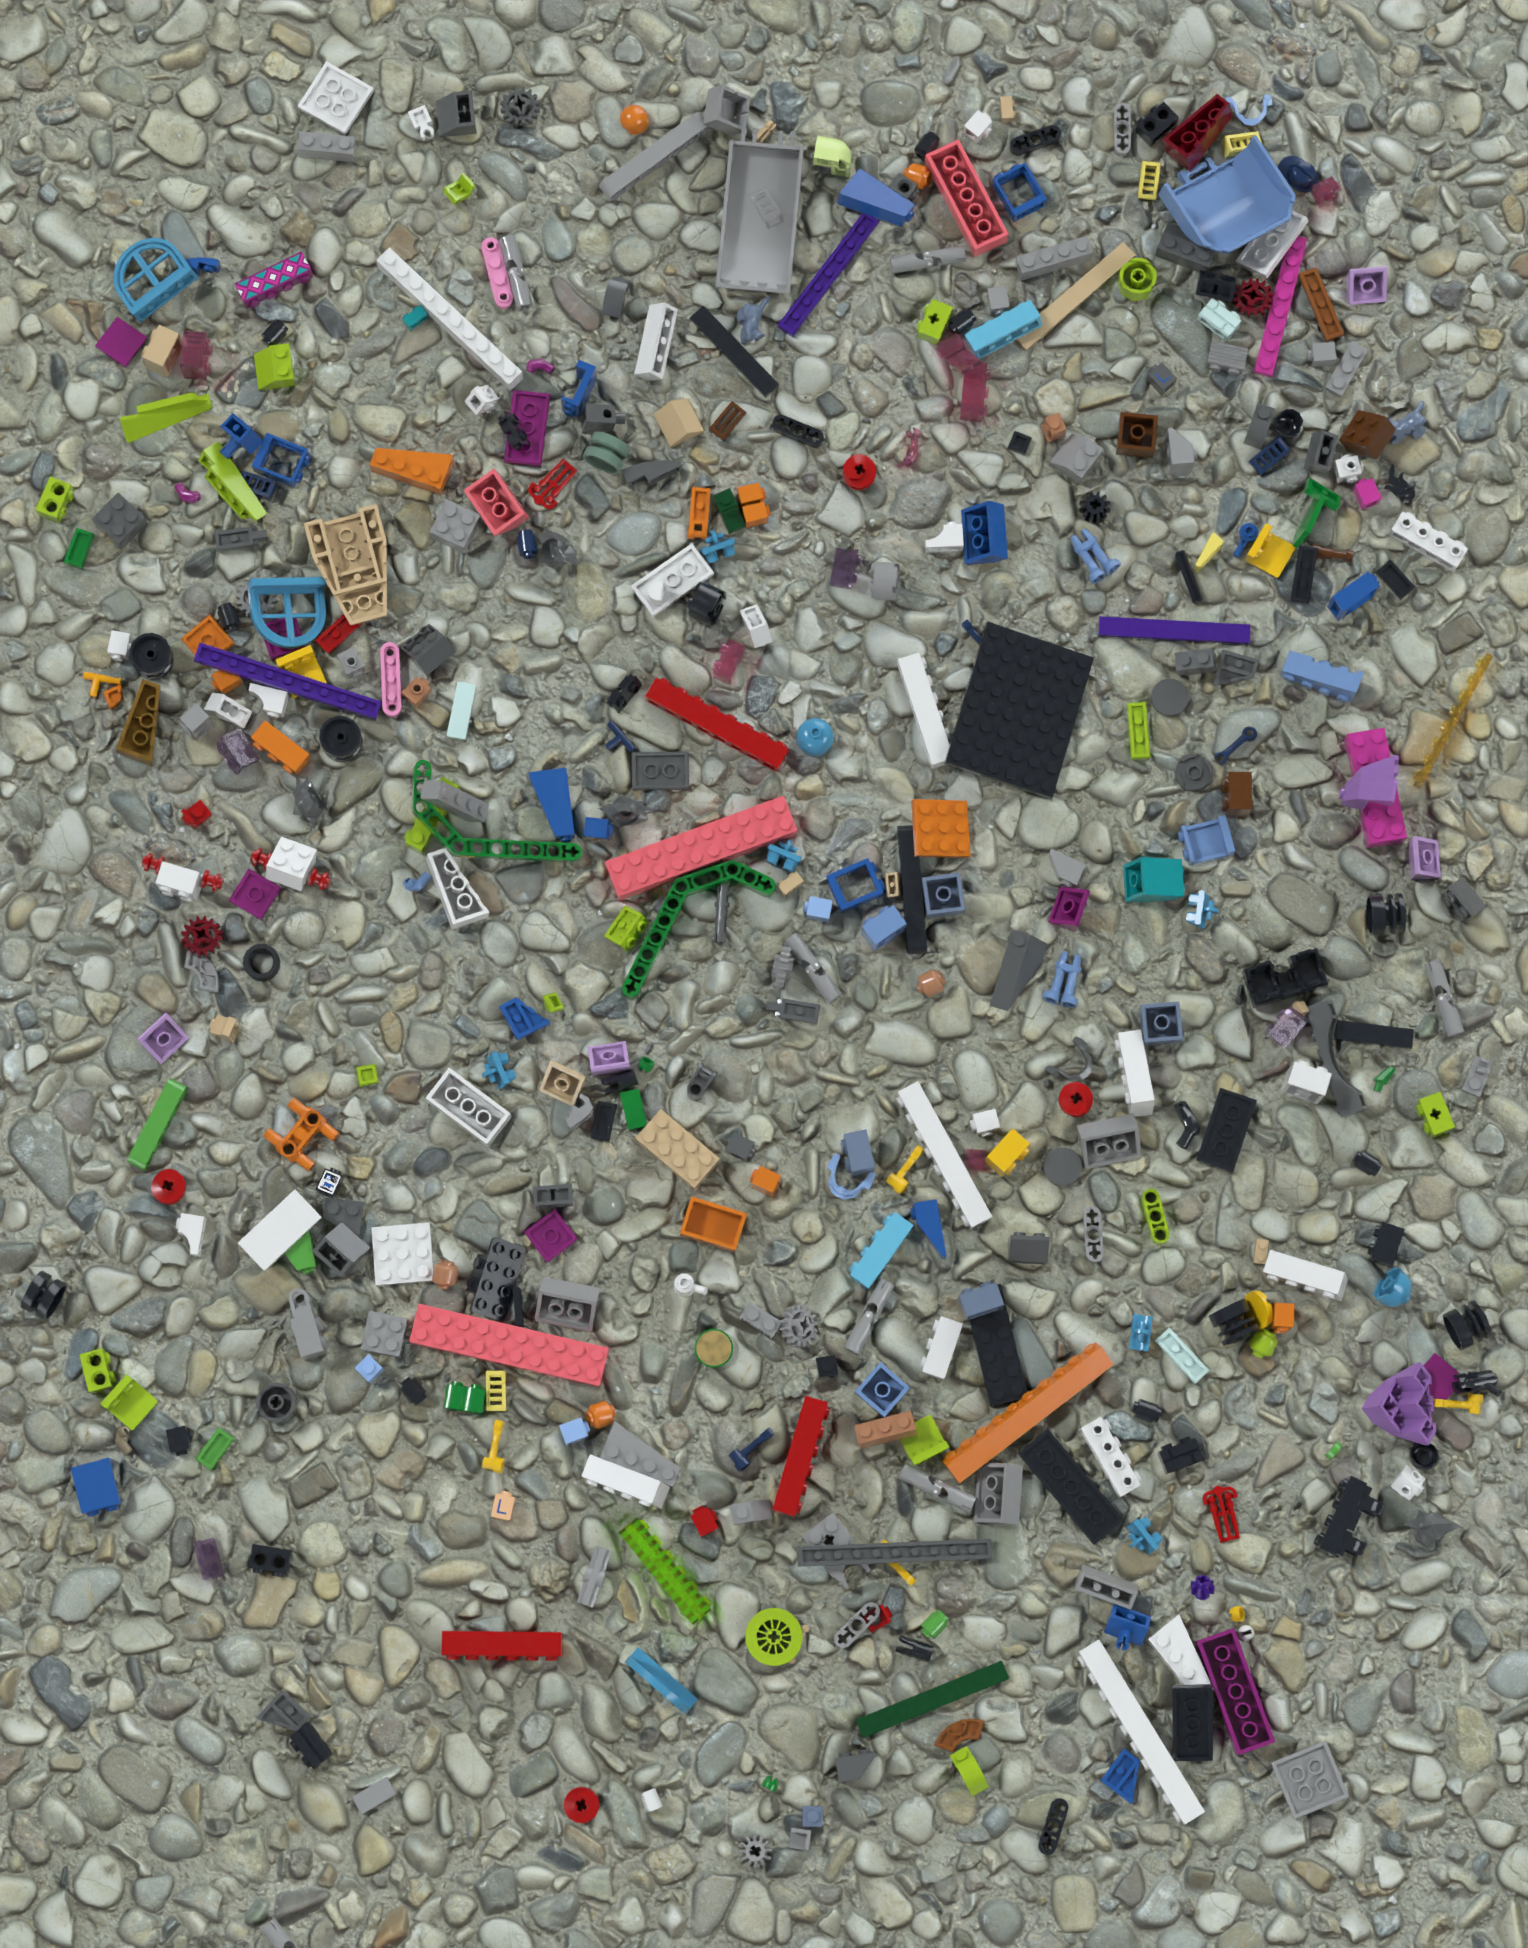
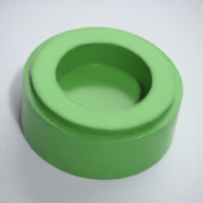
(1334, 1449)

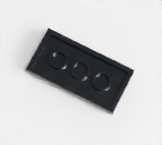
(1226, 1130)
(1192, 1722)

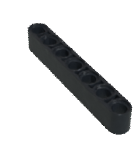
(911, 892)

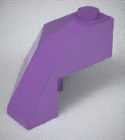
(1372, 784)
(1404, 1405)

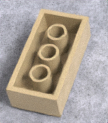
(677, 1149)

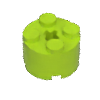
(1134, 289)

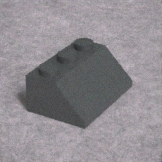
(1179, 249)

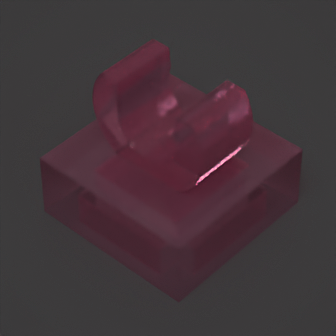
(975, 1159)

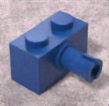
(240, 435)
(1127, 1626)

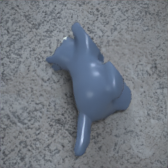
(750, 316)
(1411, 424)

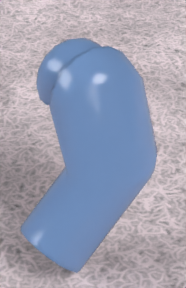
(417, 884)

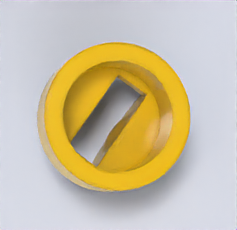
(1238, 1614)

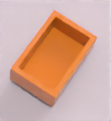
(713, 1224)

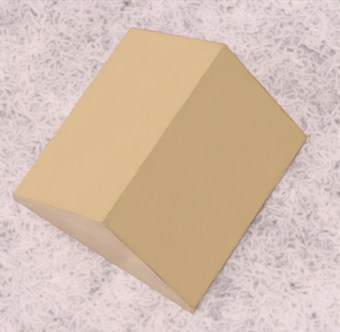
(678, 422)
(562, 1083)

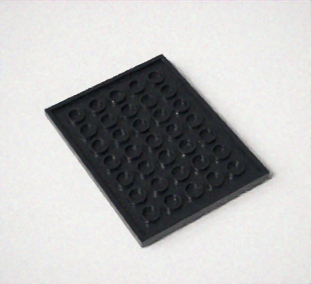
(1019, 710)

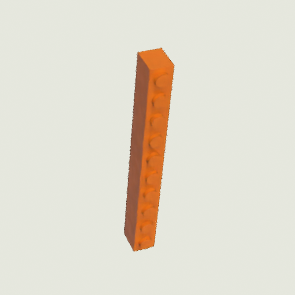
(1027, 1412)

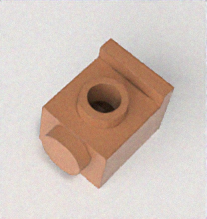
(1053, 427)
(417, 698)

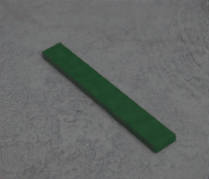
(932, 1699)

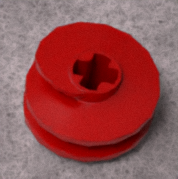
(850, 470)
(1083, 1093)
(159, 1183)
(591, 1802)

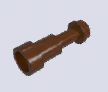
(1329, 553)

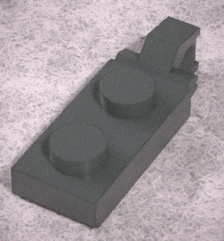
(239, 538)
(794, 1010)

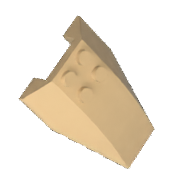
(353, 562)

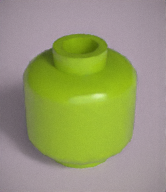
(1263, 1343)

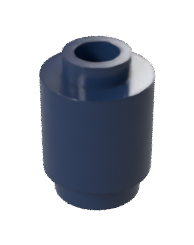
(527, 544)

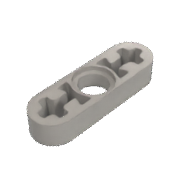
(1127, 123)
(1086, 1220)
(842, 1631)

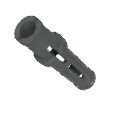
(721, 914)

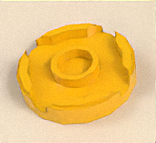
(1259, 1309)

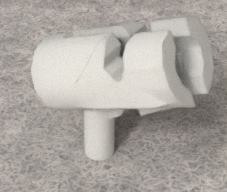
(685, 1286)

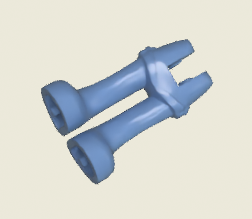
(1091, 543)
(1052, 996)

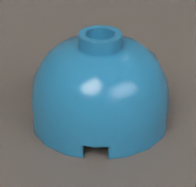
(815, 737)
(1394, 1289)

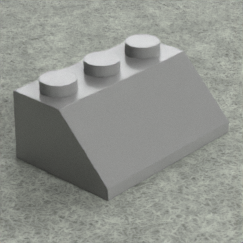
(1109, 1141)
(567, 1304)
(998, 1494)

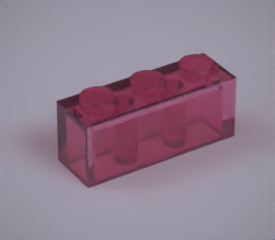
(973, 394)

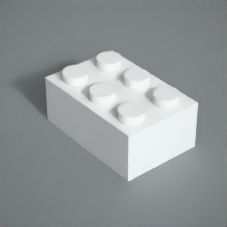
(1306, 1082)

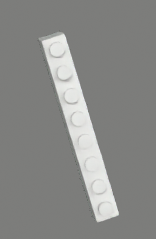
(944, 1155)

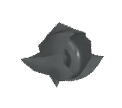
(556, 550)
(307, 801)
(627, 811)
(1430, 1527)

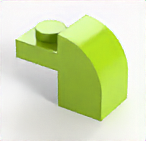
(969, 1771)

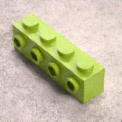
(419, 837)

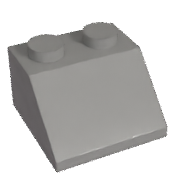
(1179, 453)
(1077, 457)

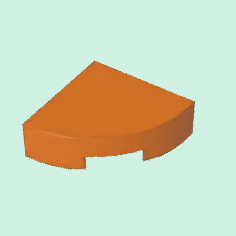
(113, 696)

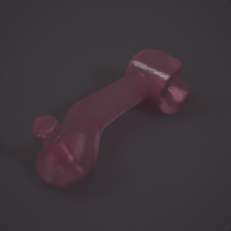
(908, 460)

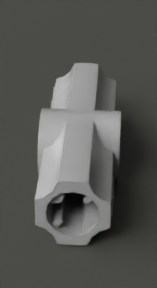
(594, 1576)

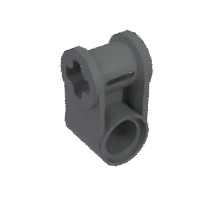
(702, 1079)

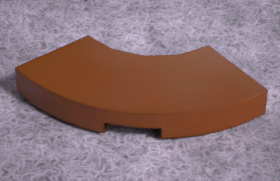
(958, 1732)

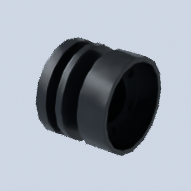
(1389, 914)
(1234, 1322)
(1471, 1323)

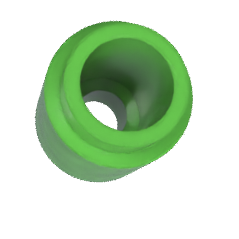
(934, 1624)

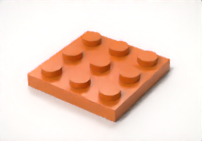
(940, 828)

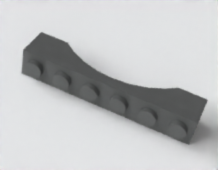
(1323, 1022)

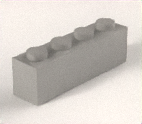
(1054, 258)
(454, 801)

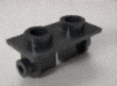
(518, 435)
(630, 686)

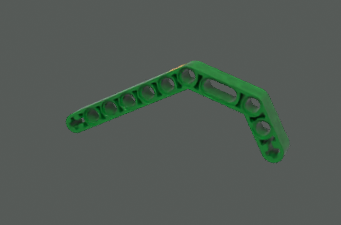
(486, 844)
(672, 914)

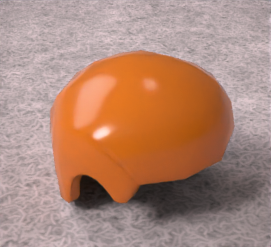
(634, 119)

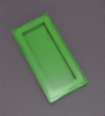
(215, 1448)

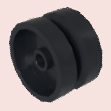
(151, 645)
(337, 728)
(43, 1295)

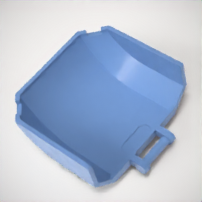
(1231, 200)

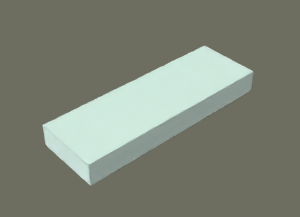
(461, 711)
(1182, 1355)

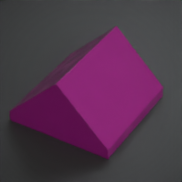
(1069, 907)

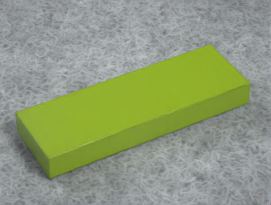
(1138, 730)

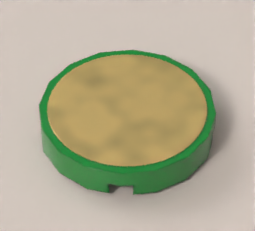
(713, 1348)

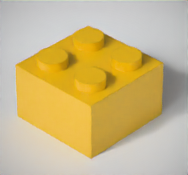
(1007, 1152)

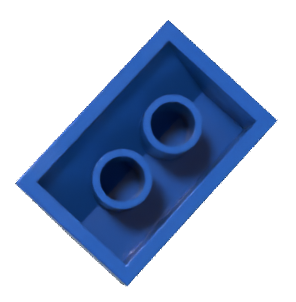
(984, 533)

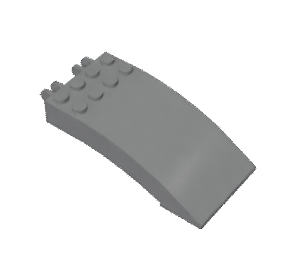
(749, 251)

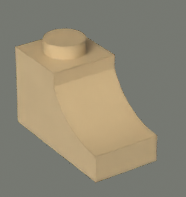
(224, 1028)

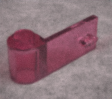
(956, 354)

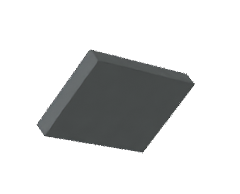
(660, 771)

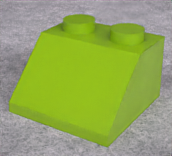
(274, 367)

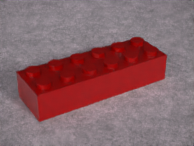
(799, 1457)
(502, 1644)

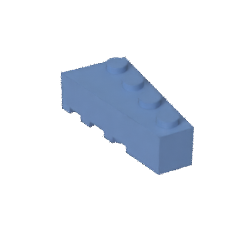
(1321, 676)

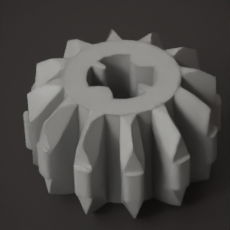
(753, 1857)

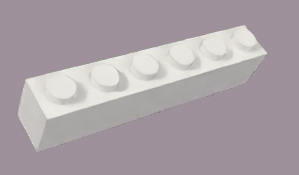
(924, 708)

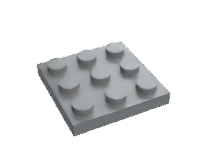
(1309, 1779)

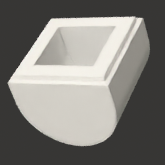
(656, 592)
(651, 1800)

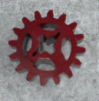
(1259, 300)
(195, 931)

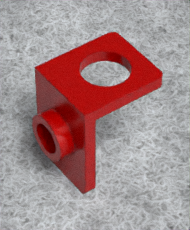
(885, 1616)

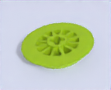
(795, 1633)

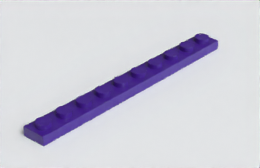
(287, 681)

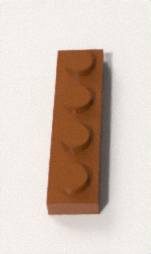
(1321, 304)

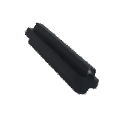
(1188, 576)

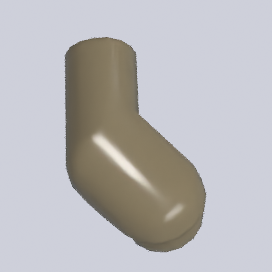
(121, 1440)

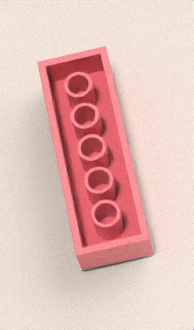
(966, 198)

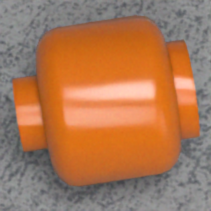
(919, 174)
(600, 1415)

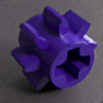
(1202, 1587)

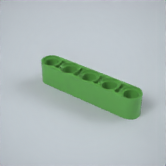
(157, 1124)

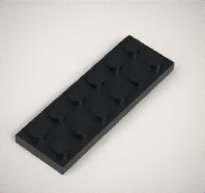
(998, 1356)
(1070, 1486)

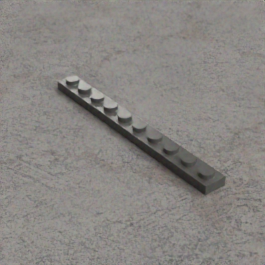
(894, 1552)

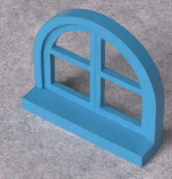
(163, 290)
(287, 586)
(661, 1680)

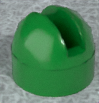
(646, 1064)
(767, 1783)

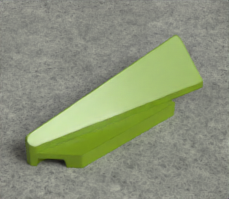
(162, 414)
(230, 483)

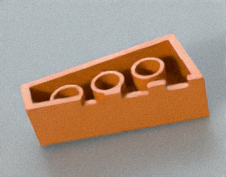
(414, 468)

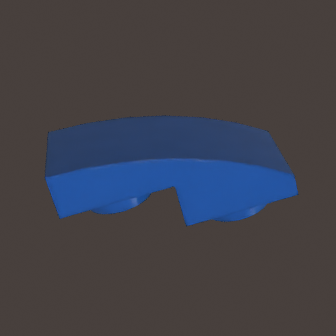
(207, 264)

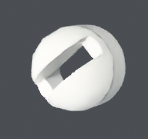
(1244, 1628)

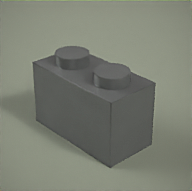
(1320, 452)
(1195, 662)

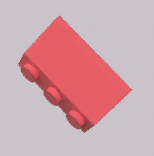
(496, 503)

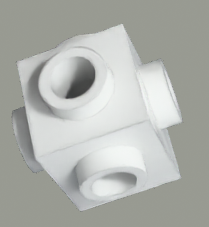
(482, 399)
(1348, 469)
(1408, 1482)

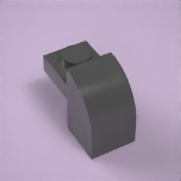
(615, 296)
(1259, 426)

